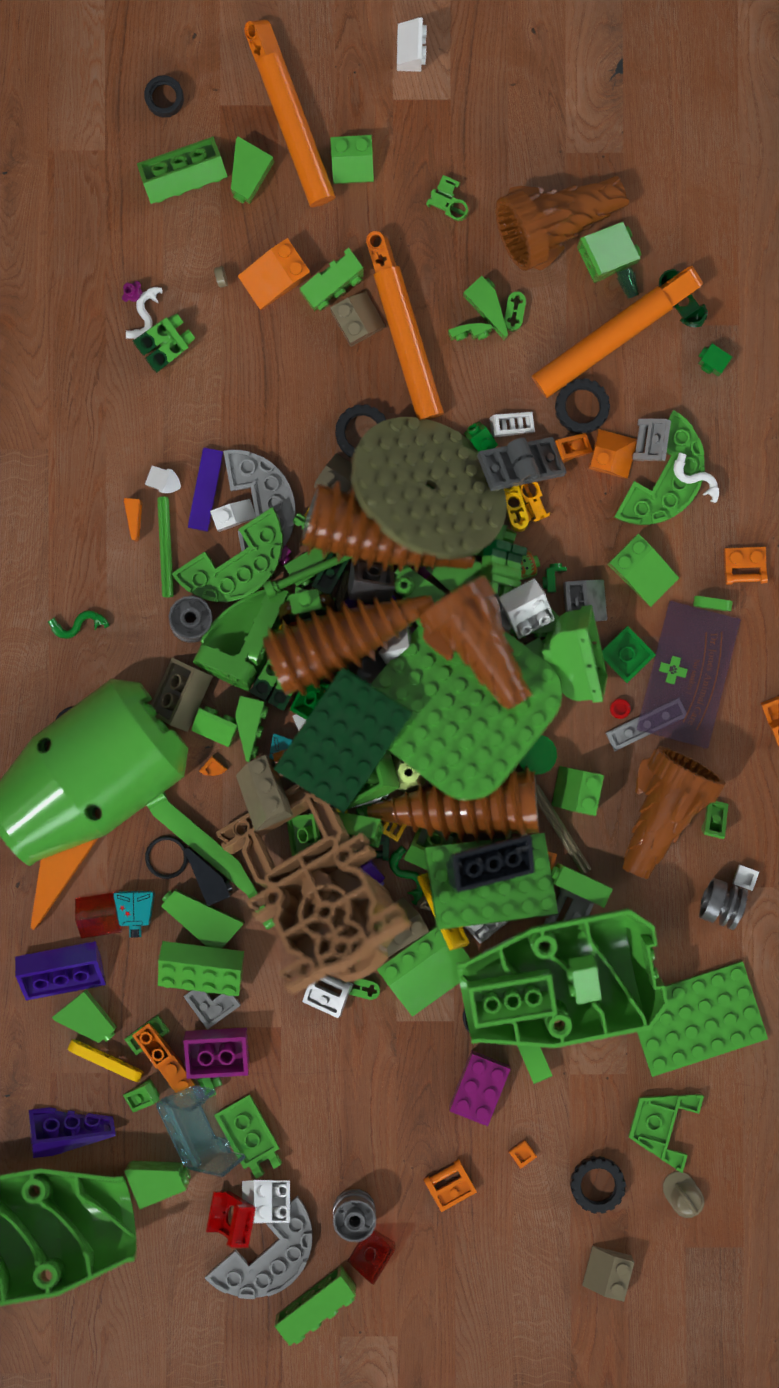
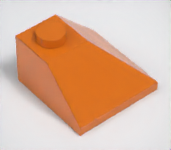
(612, 454)

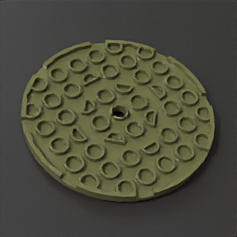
(391, 480)

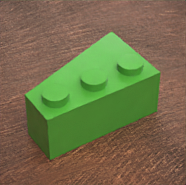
(332, 281)

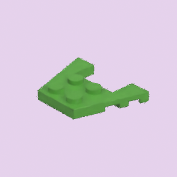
(655, 1121)

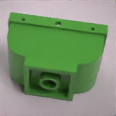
(575, 657)

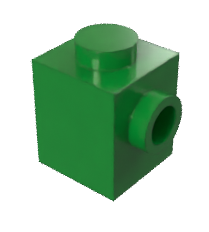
(713, 360)

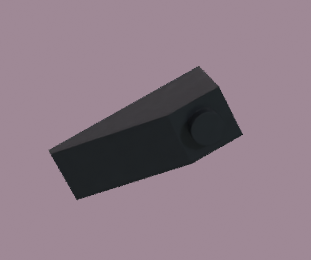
(210, 880)

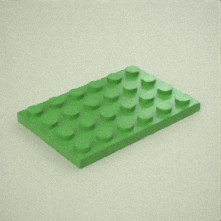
(499, 902)
(703, 1020)

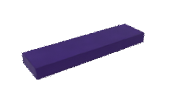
(205, 489)

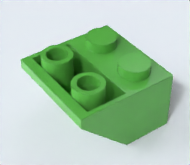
(214, 726)

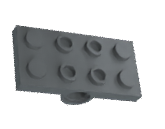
(521, 463)

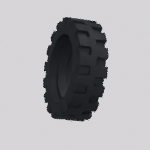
(591, 386)
(344, 419)
(597, 1206)

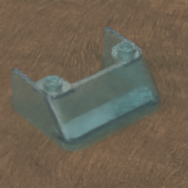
(193, 1134)

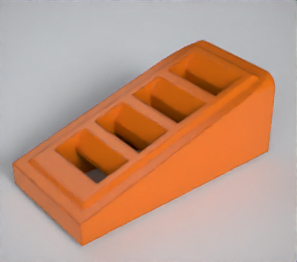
(133, 511)

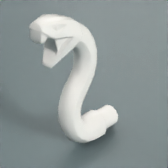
(151, 293)
(678, 469)

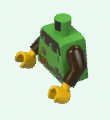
(303, 604)

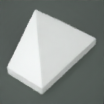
(396, 646)

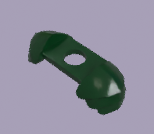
(691, 314)

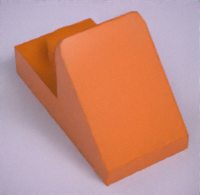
(573, 447)

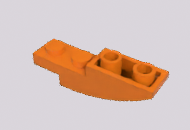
(163, 1058)

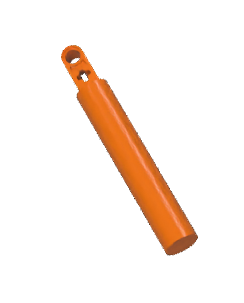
(289, 112)
(404, 330)
(616, 332)

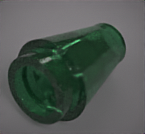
(628, 282)

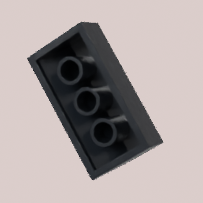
(491, 863)

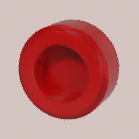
(620, 708)

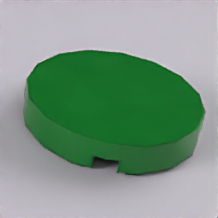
(540, 756)

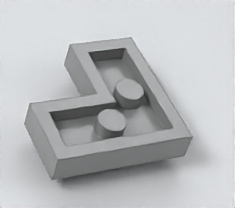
(211, 1010)

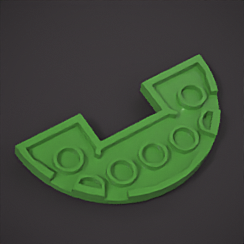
(669, 493)
(242, 573)

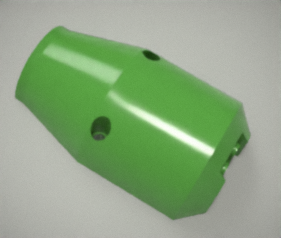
(101, 755)
(628, 981)
(71, 1228)

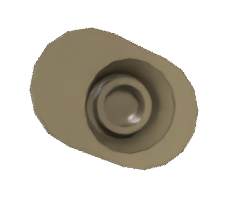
(683, 1194)

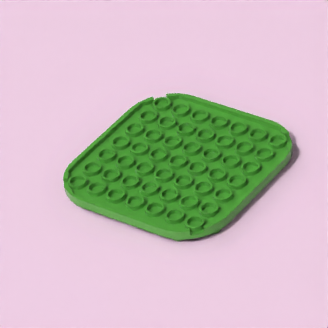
(457, 727)

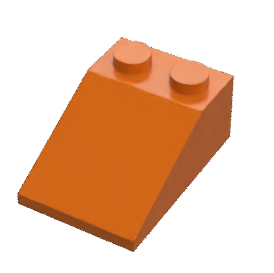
(274, 274)

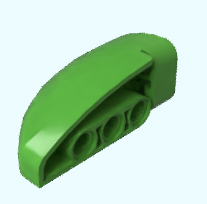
(234, 642)

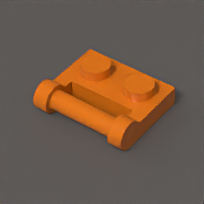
(745, 558)
(453, 1191)

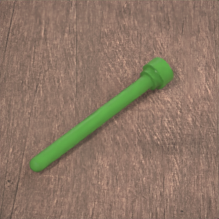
(274, 587)

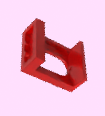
(242, 1219)

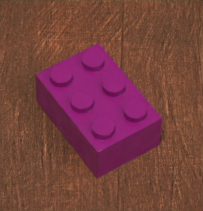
(216, 1053)
(479, 1088)

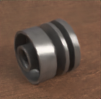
(188, 607)
(719, 902)
(354, 1215)

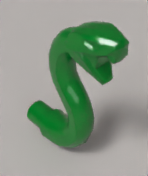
(63, 634)
(394, 859)

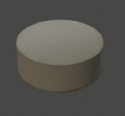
(221, 276)

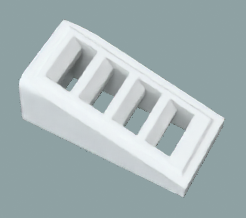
(495, 427)

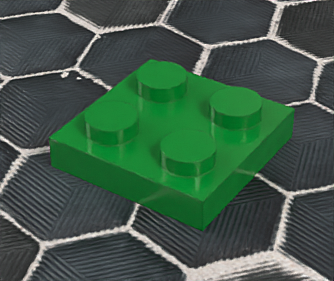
(627, 654)

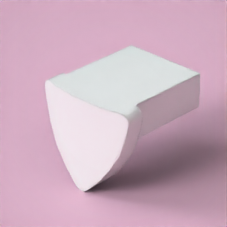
(164, 480)

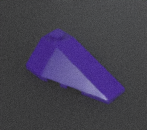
(60, 1132)

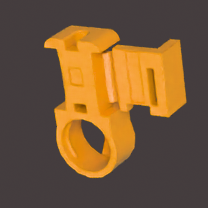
(534, 507)

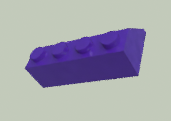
(59, 970)

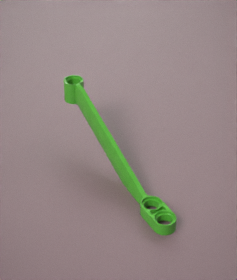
(204, 846)

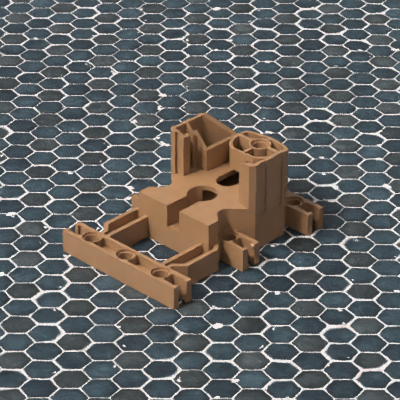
(325, 905)

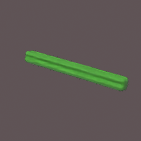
(165, 547)

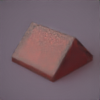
(96, 915)
(372, 1255)

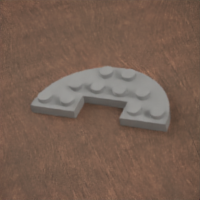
(267, 487)
(275, 1266)

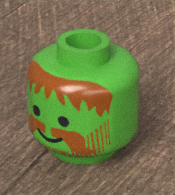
(529, 566)

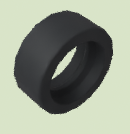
(164, 80)

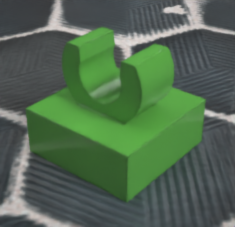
(210, 1083)

